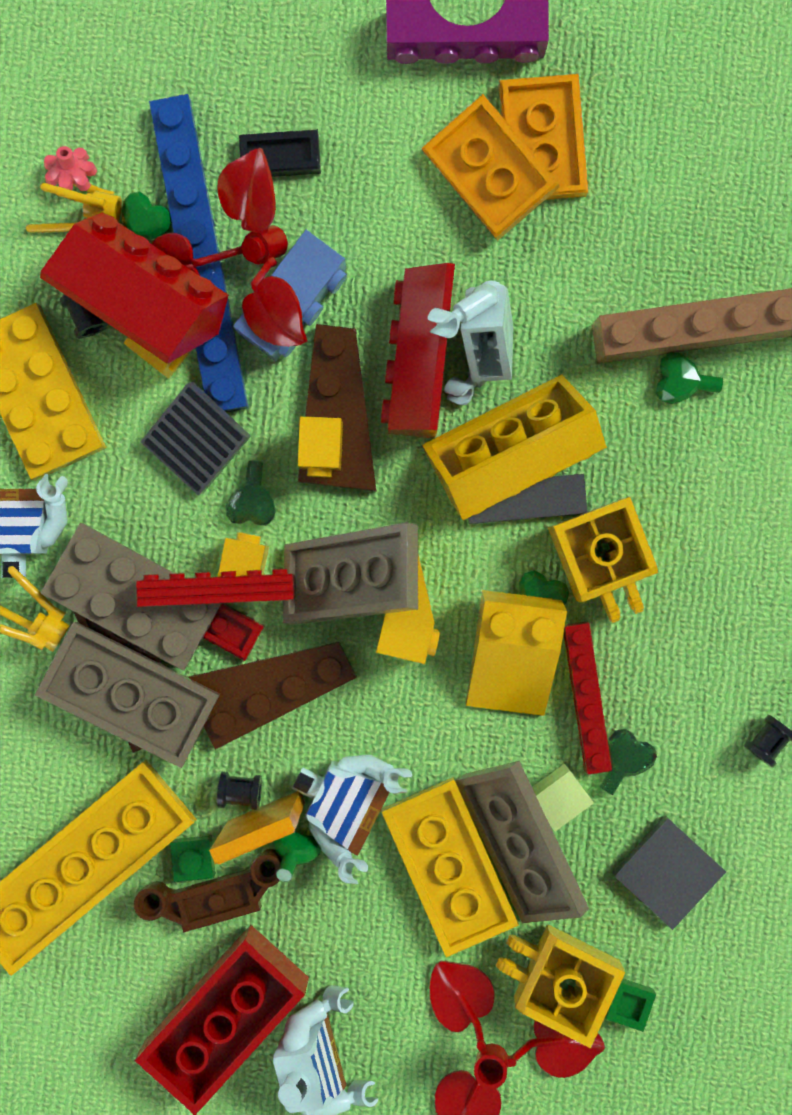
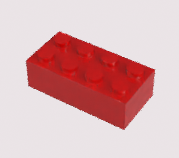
(222, 1020)

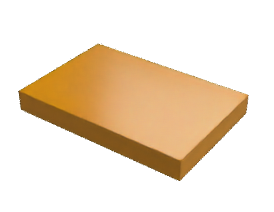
(550, 123)
(490, 167)
(258, 828)

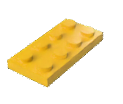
(42, 397)
(449, 867)

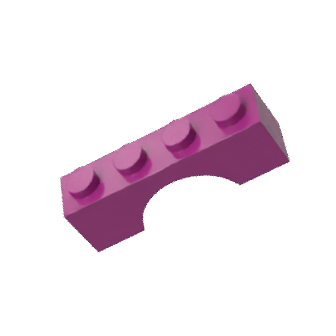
(419, 32)

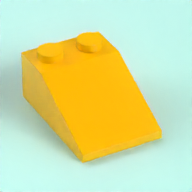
(410, 633)
(515, 652)

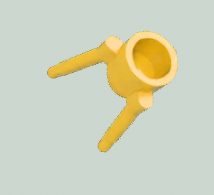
(94, 202)
(45, 630)

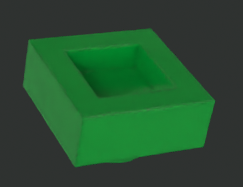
(192, 858)
(631, 1005)

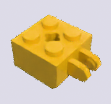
(625, 562)
(561, 957)

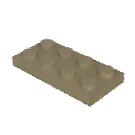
(353, 574)
(99, 583)
(127, 694)
(522, 843)

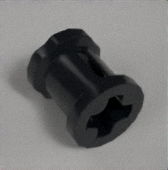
(86, 322)
(770, 741)
(239, 791)

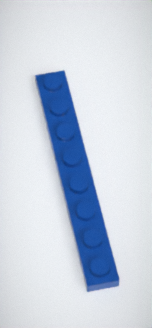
(193, 219)

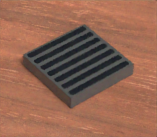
(195, 438)

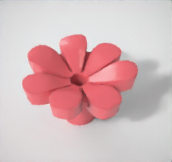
(69, 168)

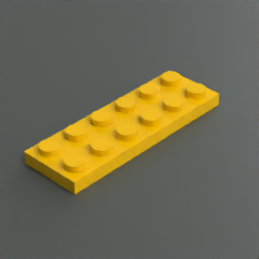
(87, 862)

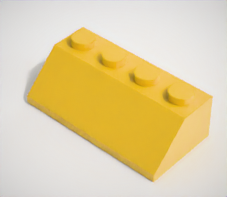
(515, 446)

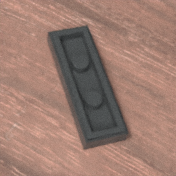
(547, 498)

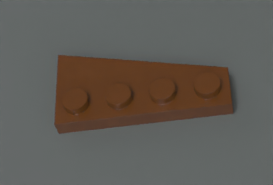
(271, 688)

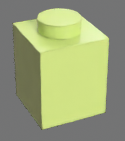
(561, 797)

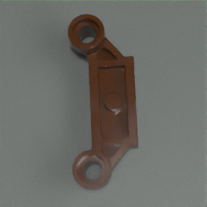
(210, 900)

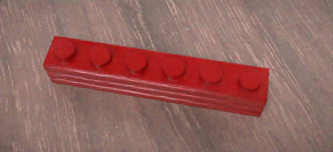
(208, 589)
(587, 698)

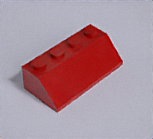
(136, 287)
(420, 355)

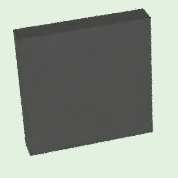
(668, 872)

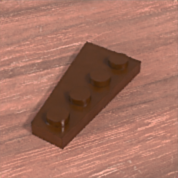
(339, 393)

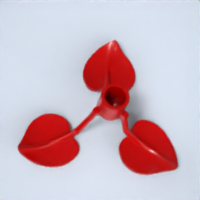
(249, 196)
(462, 996)

